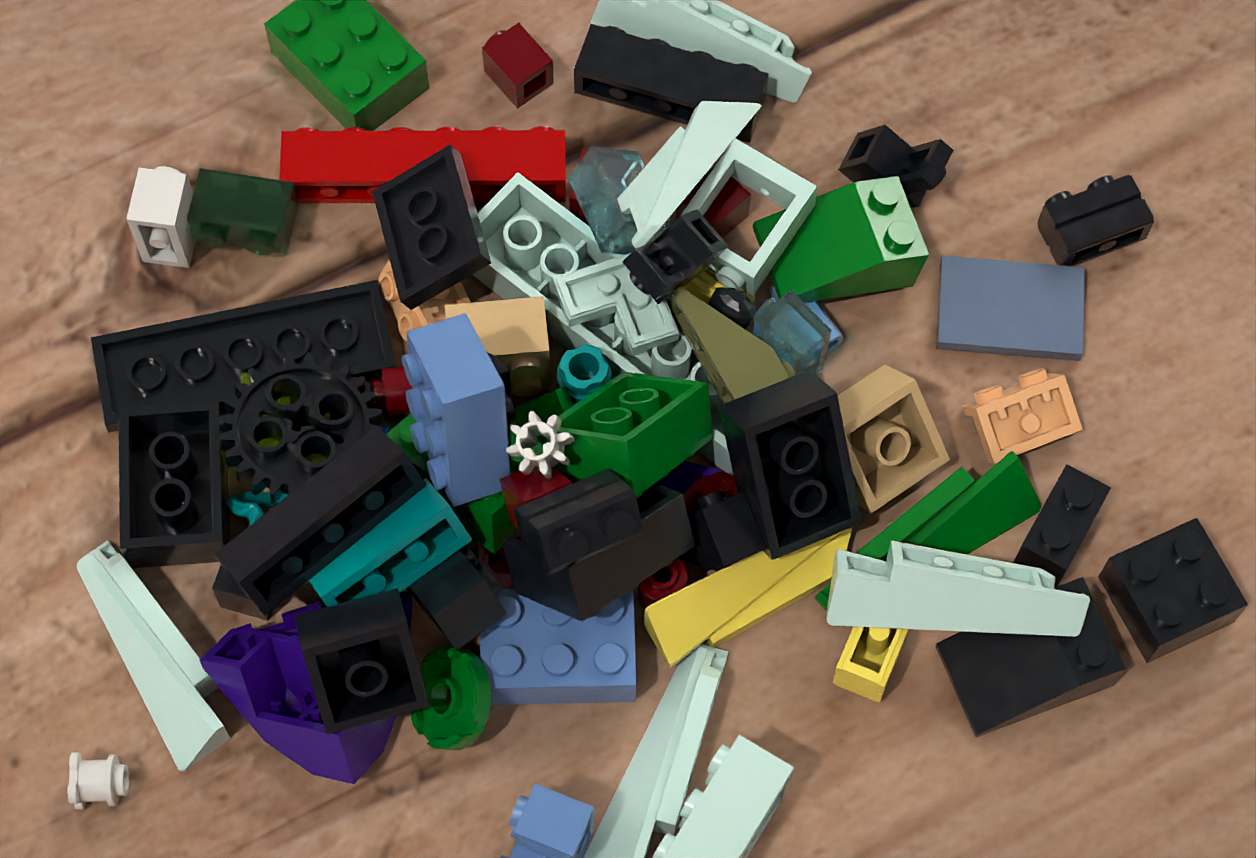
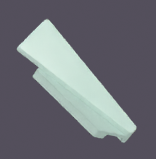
(712, 29)
(682, 164)
(949, 593)
(156, 657)
(664, 761)

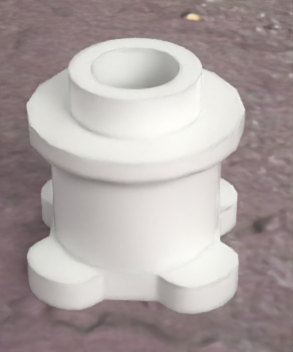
(96, 780)

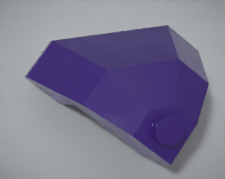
(273, 691)

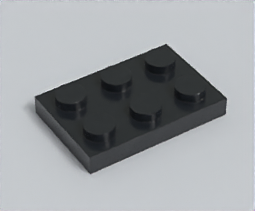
(431, 227)

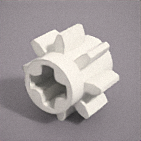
(552, 452)

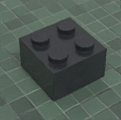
(1172, 590)
(361, 661)

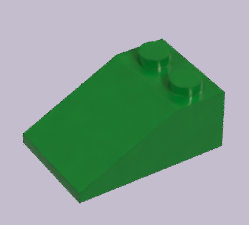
(850, 243)

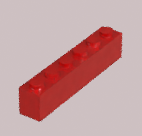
(356, 161)

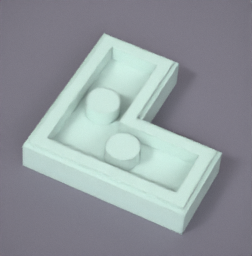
(607, 290)

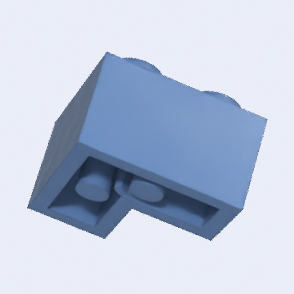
(550, 825)

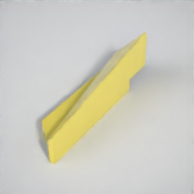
(739, 597)

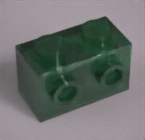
(242, 212)

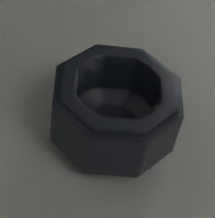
(733, 305)

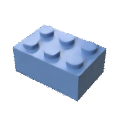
(457, 409)
(556, 659)

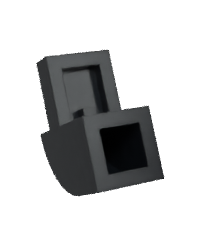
(884, 154)
(675, 256)

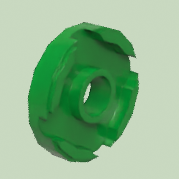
(470, 701)

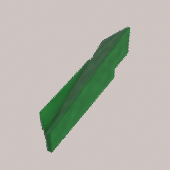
(960, 513)

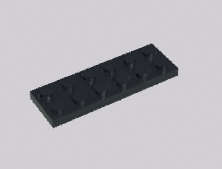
(209, 352)

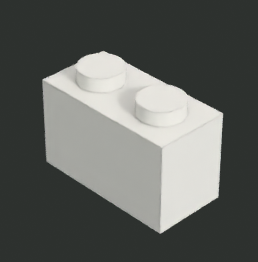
(160, 216)

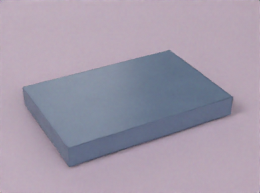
(1010, 308)

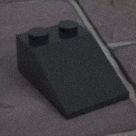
(1022, 675)

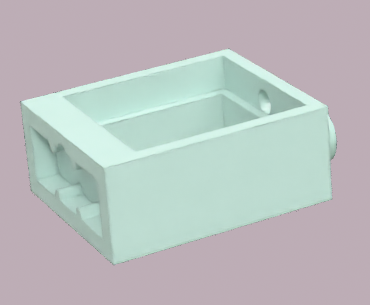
(774, 183)

